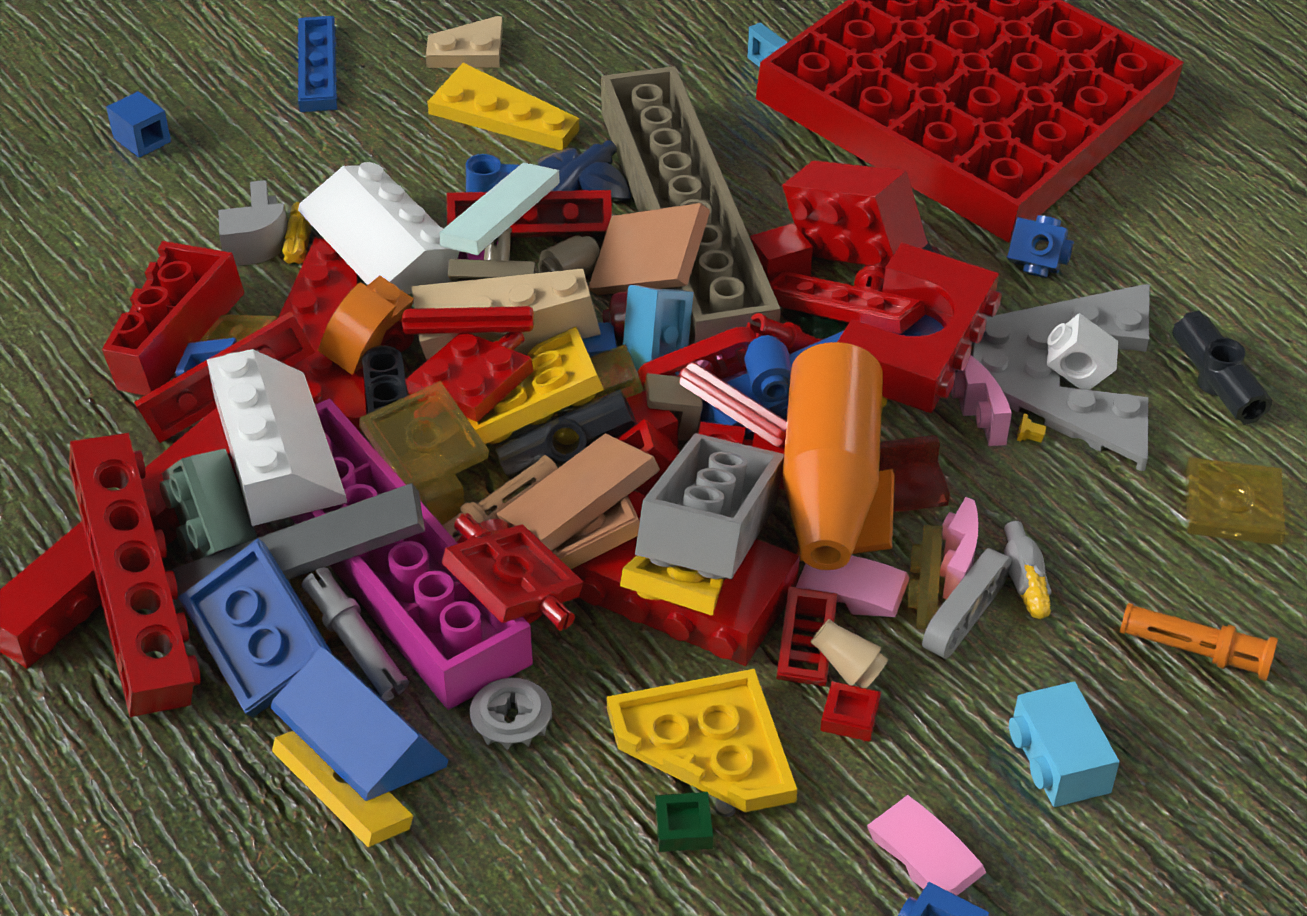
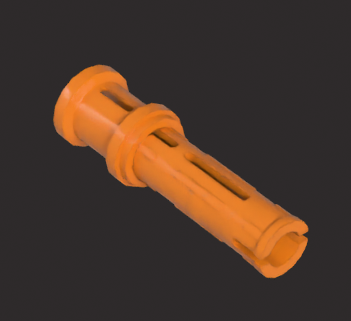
(1222, 645)

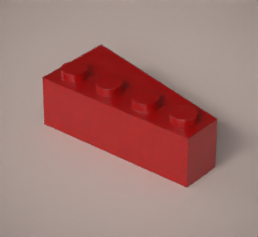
(173, 308)

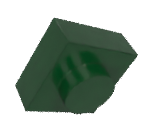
(683, 822)

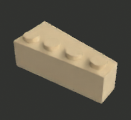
(557, 298)

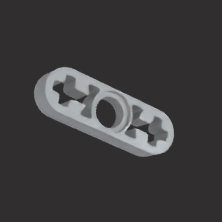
(966, 603)

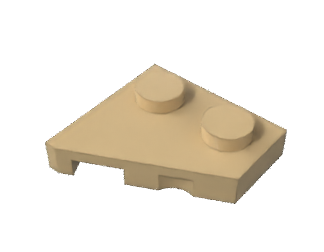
(472, 44)

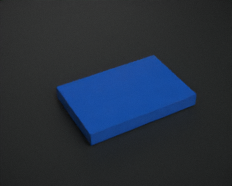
(253, 625)

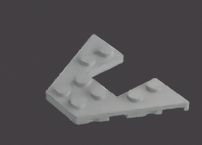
(1016, 356)

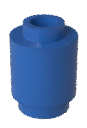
(768, 368)

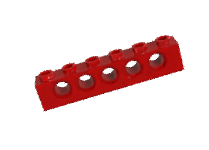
(147, 682)

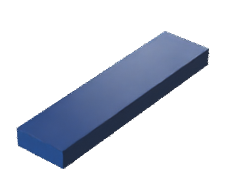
(317, 64)

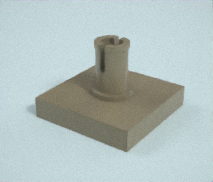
(494, 265)

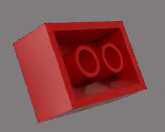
(854, 211)

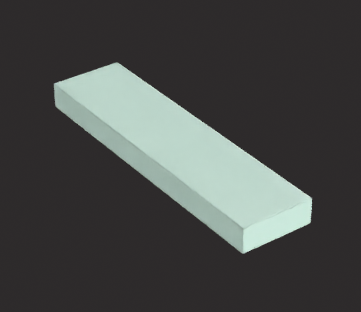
(499, 208)

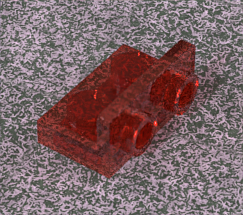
(916, 471)

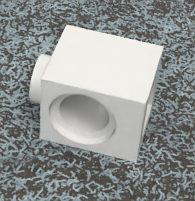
(1082, 352)

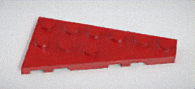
(313, 300)

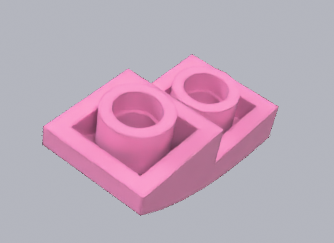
(983, 397)
(961, 538)
(861, 584)
(926, 847)

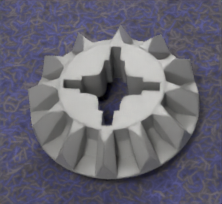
(492, 705)

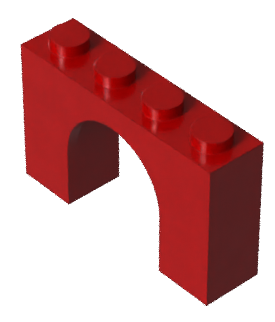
(954, 294)
(743, 609)

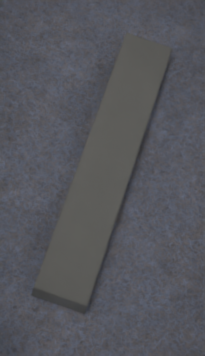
(324, 538)

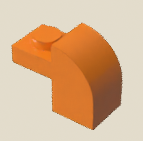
(362, 322)

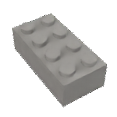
(709, 506)

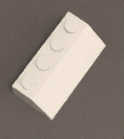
(378, 228)
(274, 437)

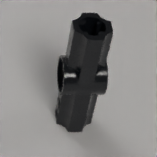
(1222, 367)
(606, 415)

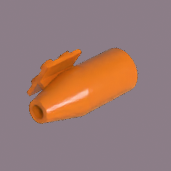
(833, 456)

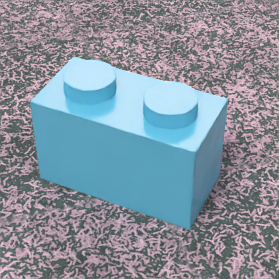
(1063, 744)

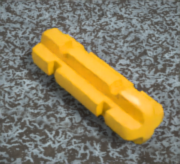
(296, 237)

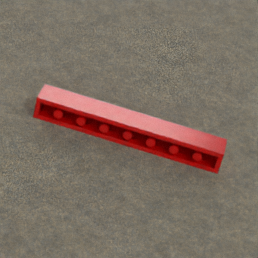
(61, 583)

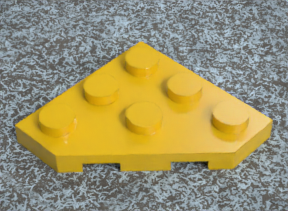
(560, 379)
(709, 736)

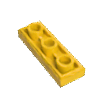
(369, 820)

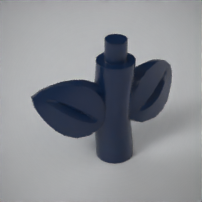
(588, 170)

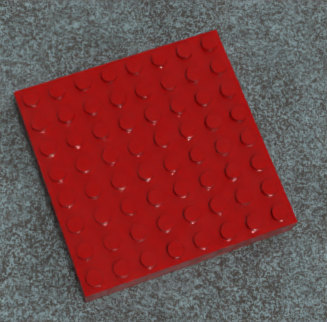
(982, 123)

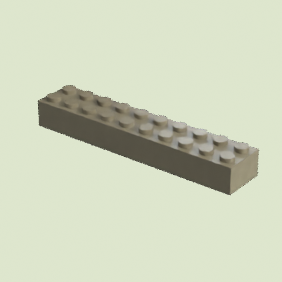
(674, 166)

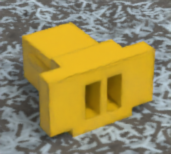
(1030, 430)

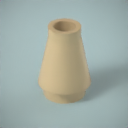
(850, 654)

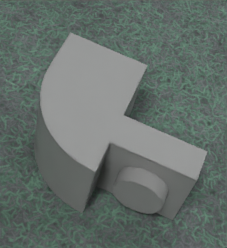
(254, 231)

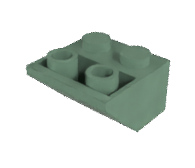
(206, 504)

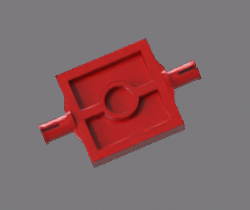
(475, 371)
(512, 572)

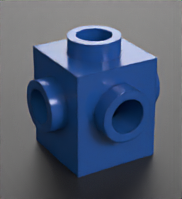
(1029, 234)

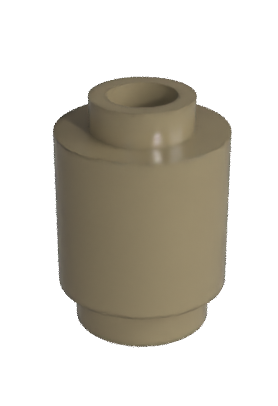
(570, 254)

